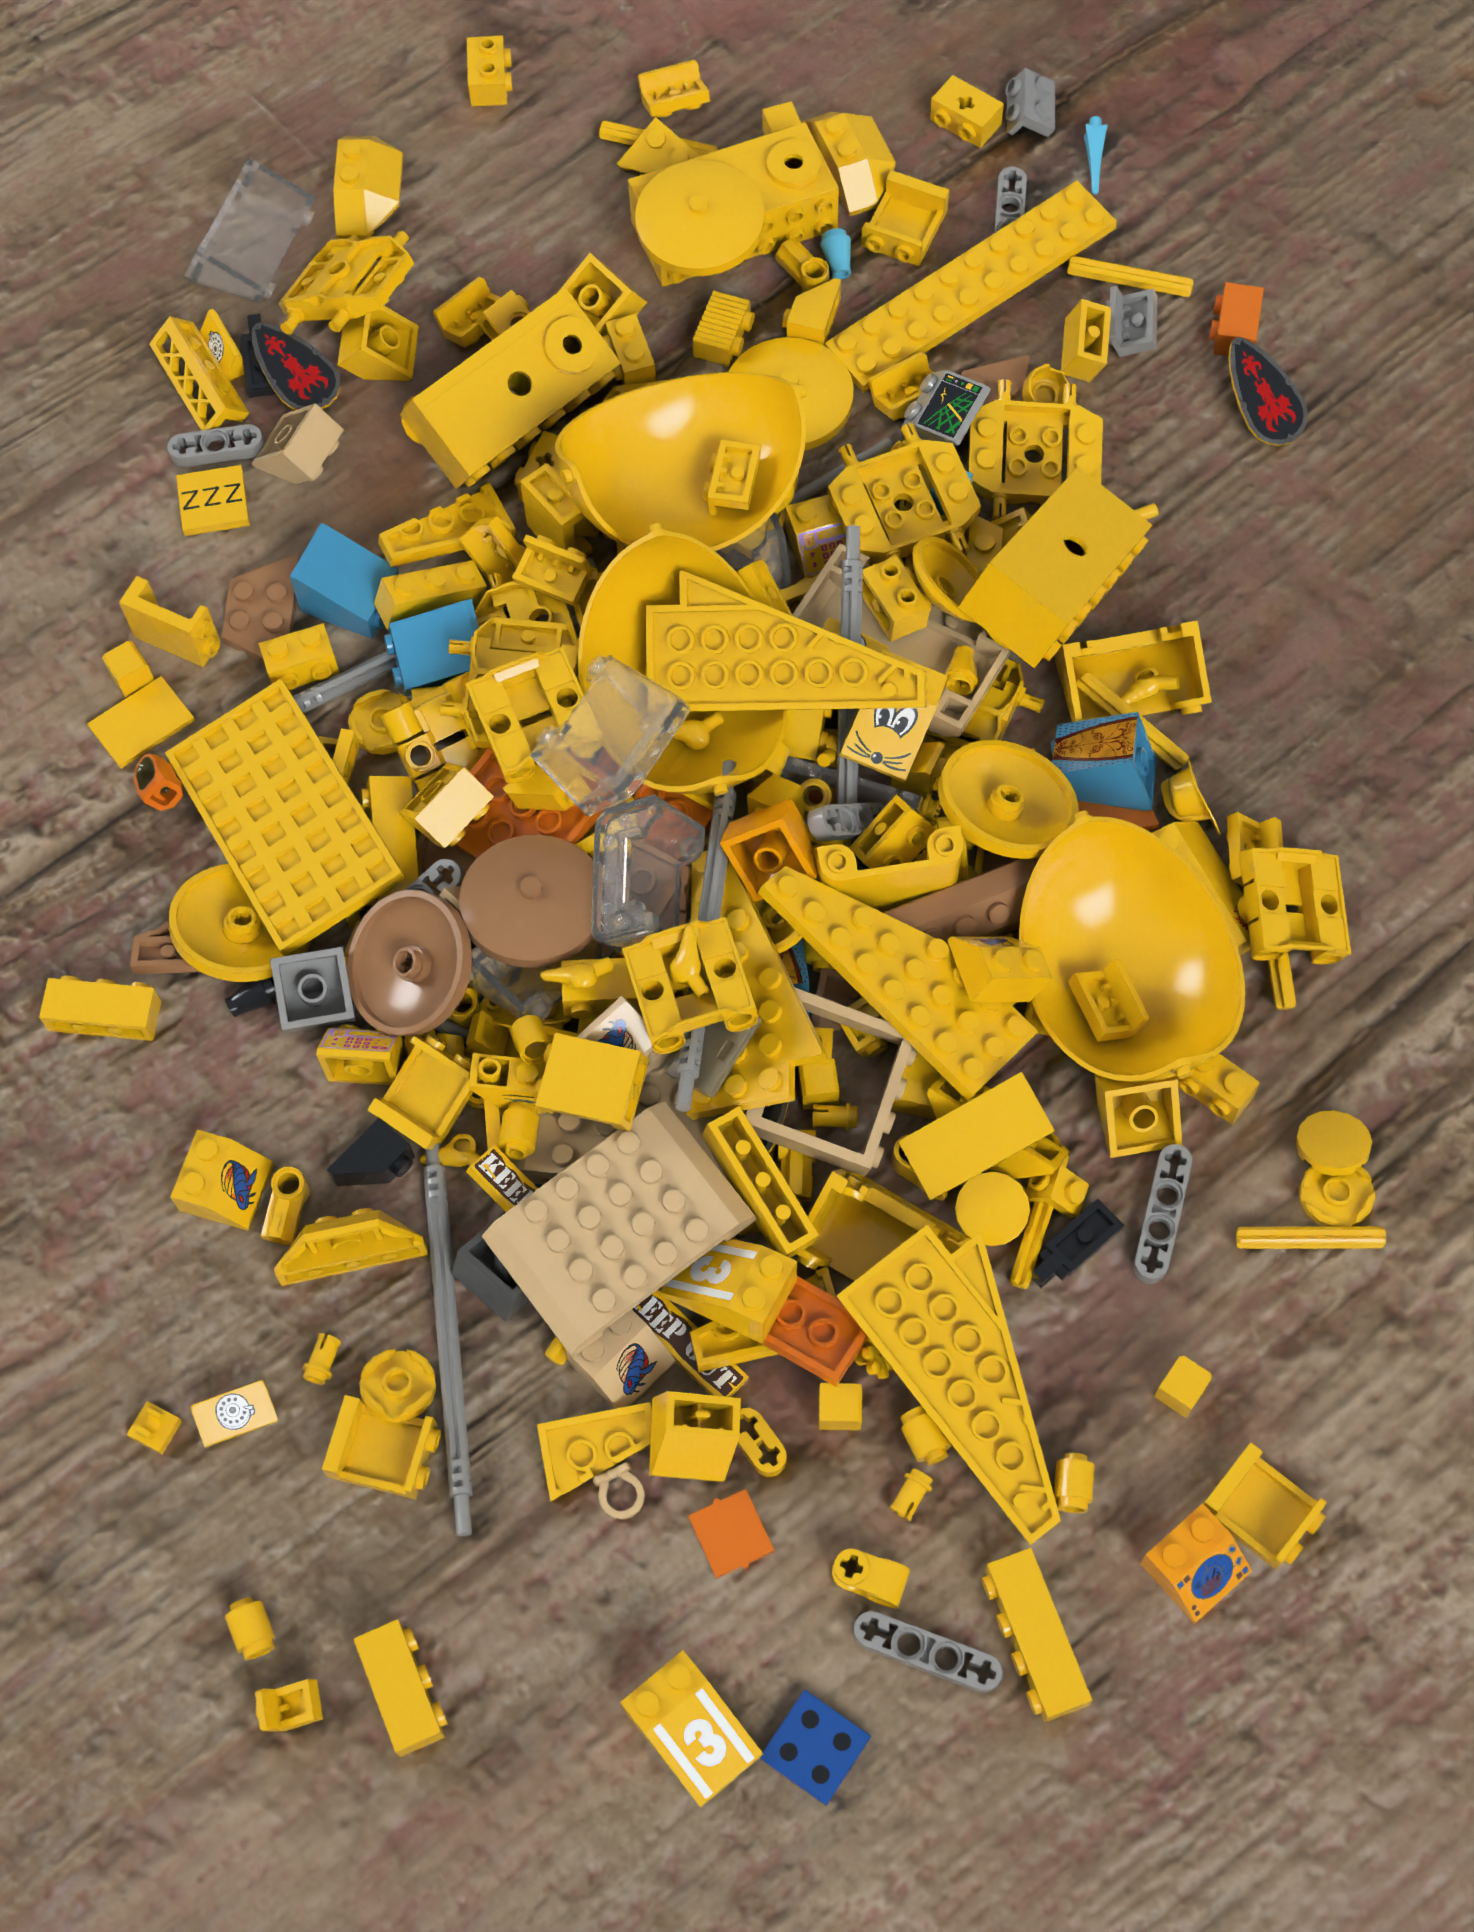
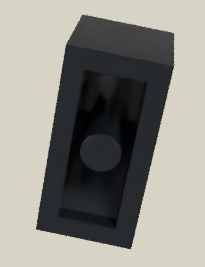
(373, 1158)

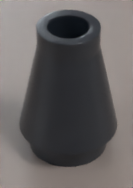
(252, 996)

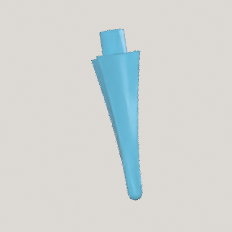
(1094, 144)

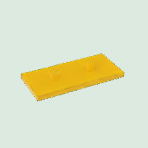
(976, 1136)

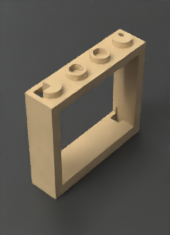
(883, 1119)

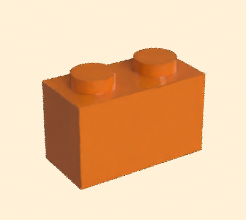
(1238, 316)

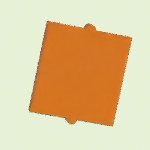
(731, 1533)

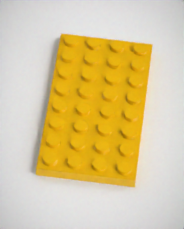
(284, 817)

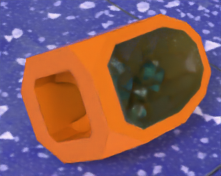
(157, 782)

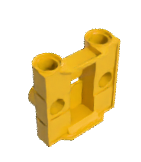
(519, 692)
(420, 724)
(1299, 879)
(672, 1017)

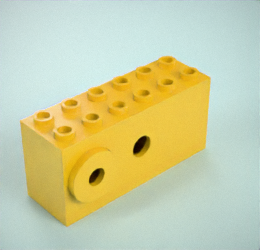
(793, 183)
(548, 362)
(1056, 568)

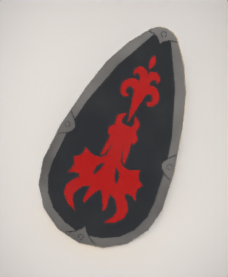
(295, 368)
(1265, 394)

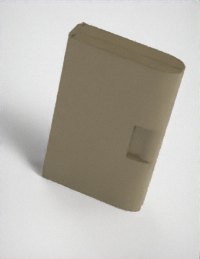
(718, 1056)

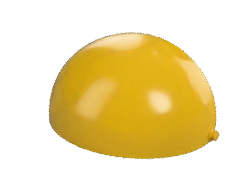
(652, 448)
(617, 627)
(1130, 897)

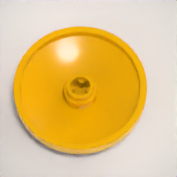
(700, 218)
(818, 369)
(1006, 798)
(220, 928)

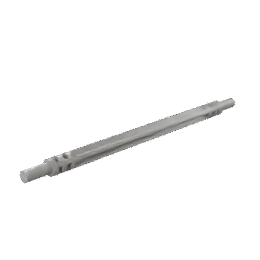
(851, 629)
(352, 678)
(709, 909)
(448, 1340)

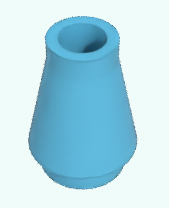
(837, 251)

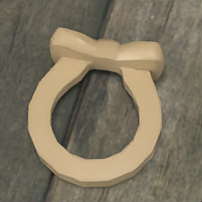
(602, 1481)

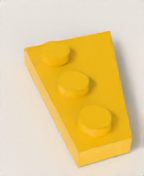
(591, 1444)

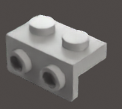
(1030, 103)
(1132, 321)

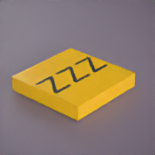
(212, 500)

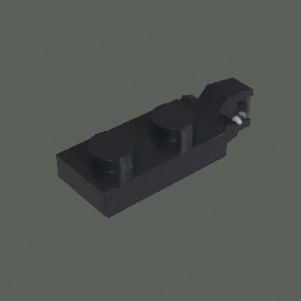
(256, 382)
(1077, 1243)

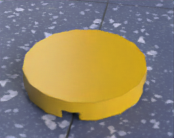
(367, 722)
(1333, 1142)
(1337, 1199)
(993, 1207)
(397, 1385)

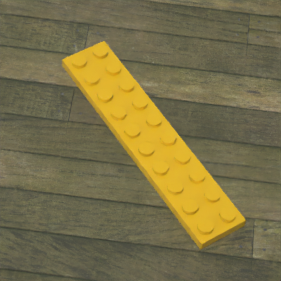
(973, 283)

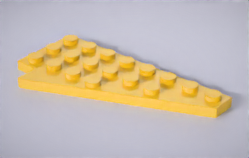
(748, 656)
(905, 979)
(785, 1035)
(951, 1347)

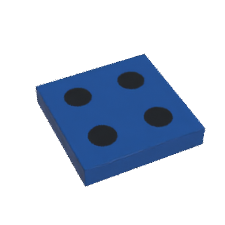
(815, 1747)

